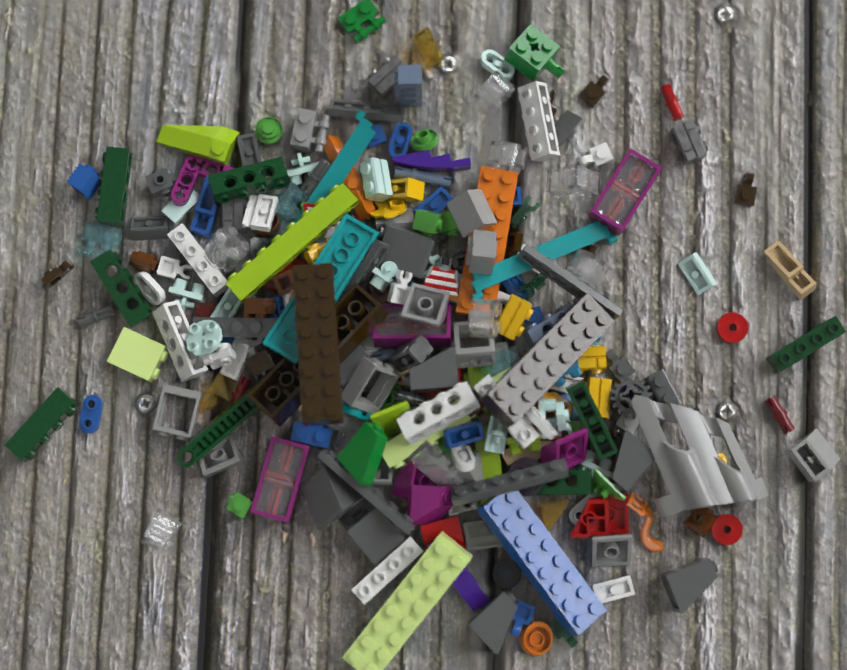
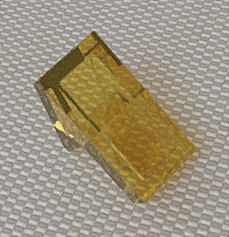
(426, 45)
(218, 387)

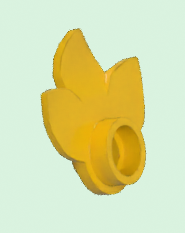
(389, 209)

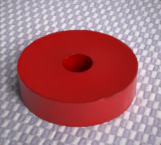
(726, 334)
(734, 533)

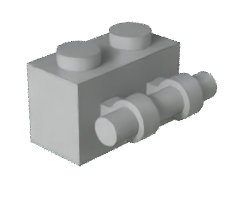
(304, 131)

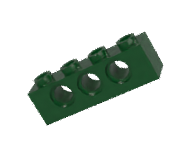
(254, 172)
(101, 265)
(805, 344)
(591, 419)
(583, 486)

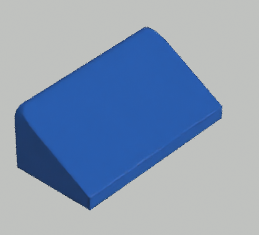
(463, 434)

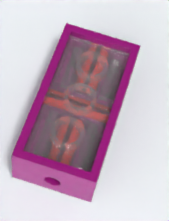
(625, 191)
(398, 330)
(280, 479)

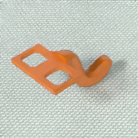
(648, 542)

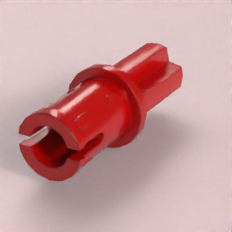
(672, 102)

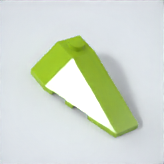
(208, 142)

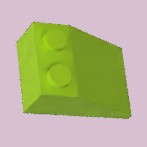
(388, 417)

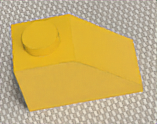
(407, 189)

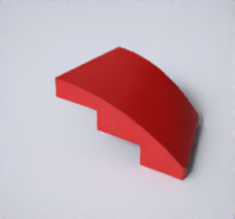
(603, 517)

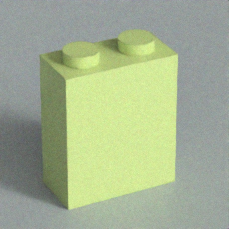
(138, 355)

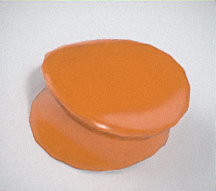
(536, 638)

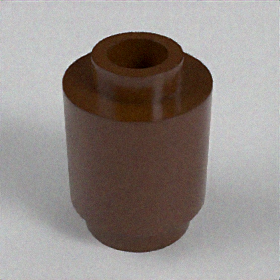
(144, 262)

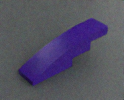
(424, 162)
(469, 589)

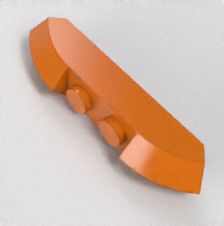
(352, 181)

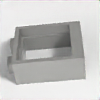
(466, 356)
(379, 391)
(182, 392)

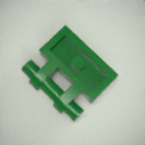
(358, 16)

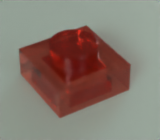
(204, 309)

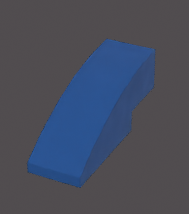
(205, 214)

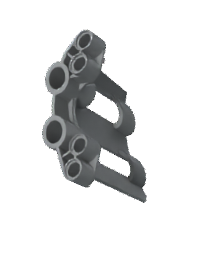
(697, 475)

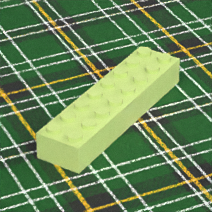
(408, 604)

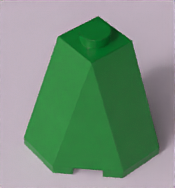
(364, 453)

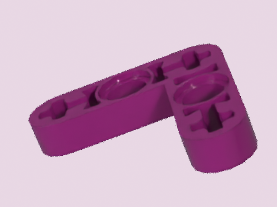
(193, 173)

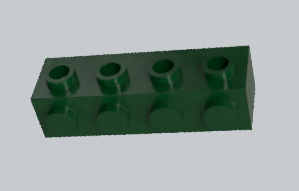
(114, 186)
(42, 424)

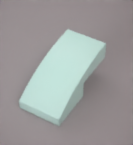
(175, 212)

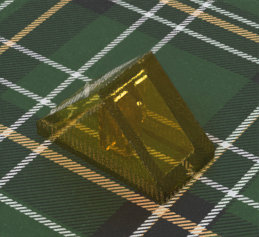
(551, 511)

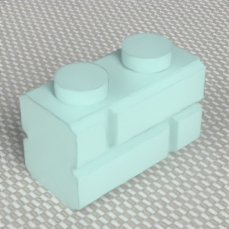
(376, 179)

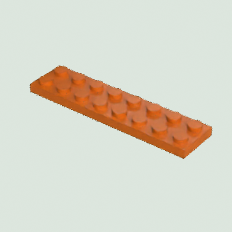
(499, 192)

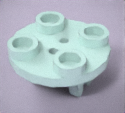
(203, 344)

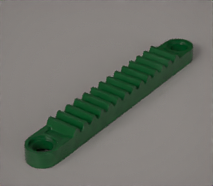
(218, 428)

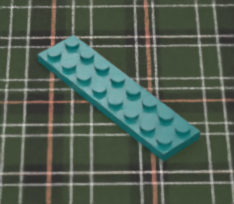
(346, 252)

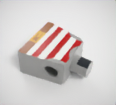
(443, 278)

